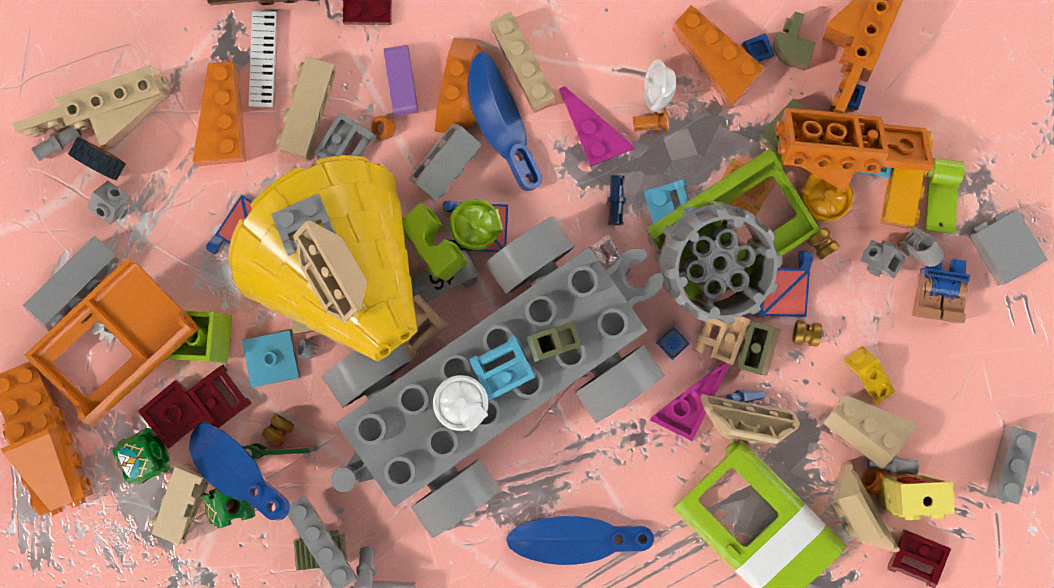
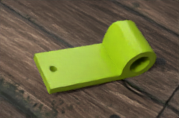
(942, 195)

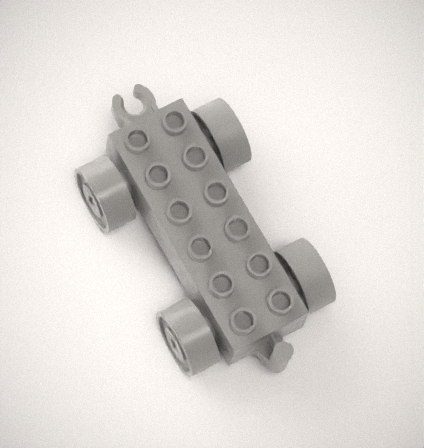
(397, 428)

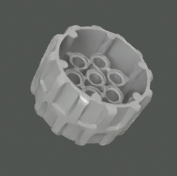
(759, 250)

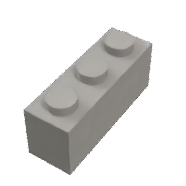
(445, 161)
(1011, 464)

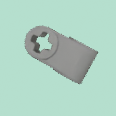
(921, 247)

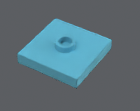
(270, 358)

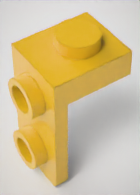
(870, 373)

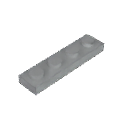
(321, 543)

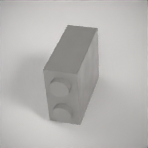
(1007, 246)

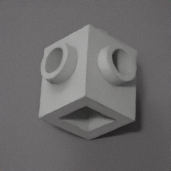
(109, 202)
(882, 259)

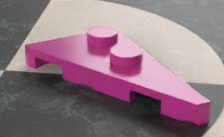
(597, 137)
(686, 411)

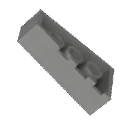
(71, 283)

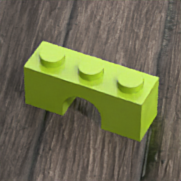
(420, 228)

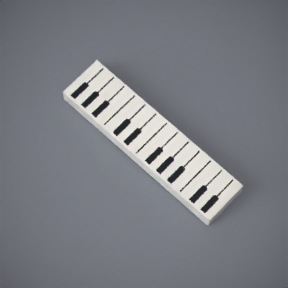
(262, 59)

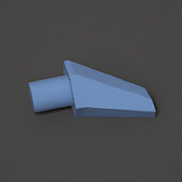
(746, 395)

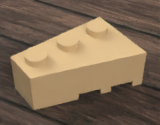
(179, 504)

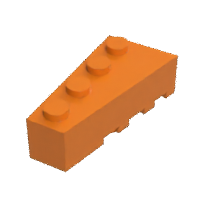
(717, 55)
(220, 119)

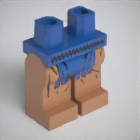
(942, 293)

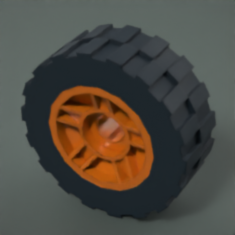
(96, 158)

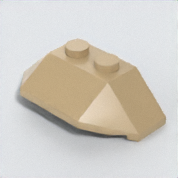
(330, 270)
(749, 421)
(860, 512)

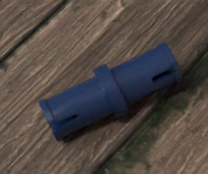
(616, 200)

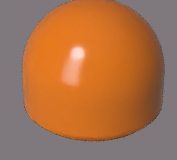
(389, 127)
(872, 481)

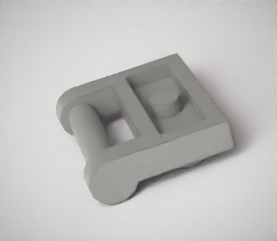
(340, 137)
(293, 217)

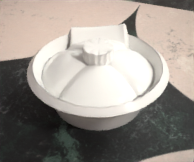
(659, 86)
(460, 403)

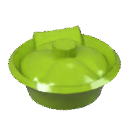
(475, 224)

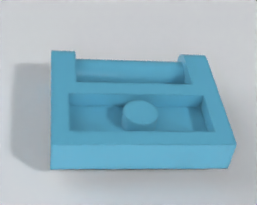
(660, 201)
(506, 375)

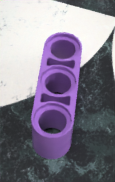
(400, 80)

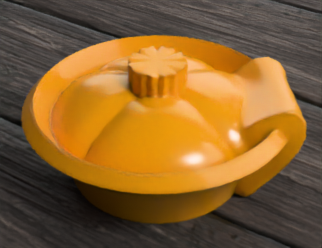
(825, 200)

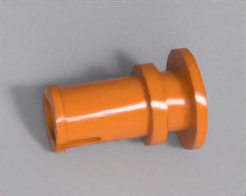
(652, 122)

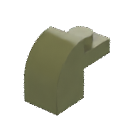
(790, 48)
(553, 341)

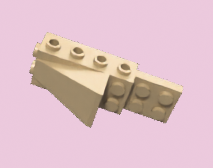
(108, 107)

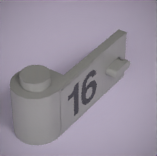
(431, 287)

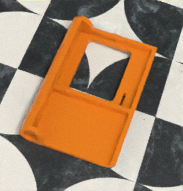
(137, 315)

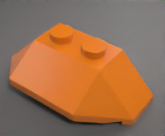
(454, 98)

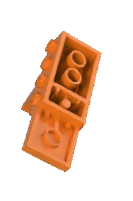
(862, 33)
(841, 143)
(40, 442)

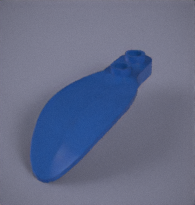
(501, 120)
(234, 471)
(574, 540)

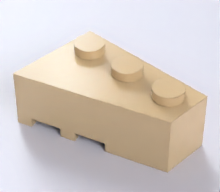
(870, 429)

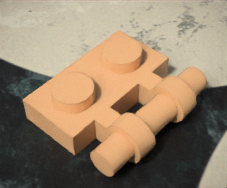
(727, 341)

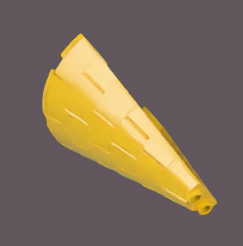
(368, 218)

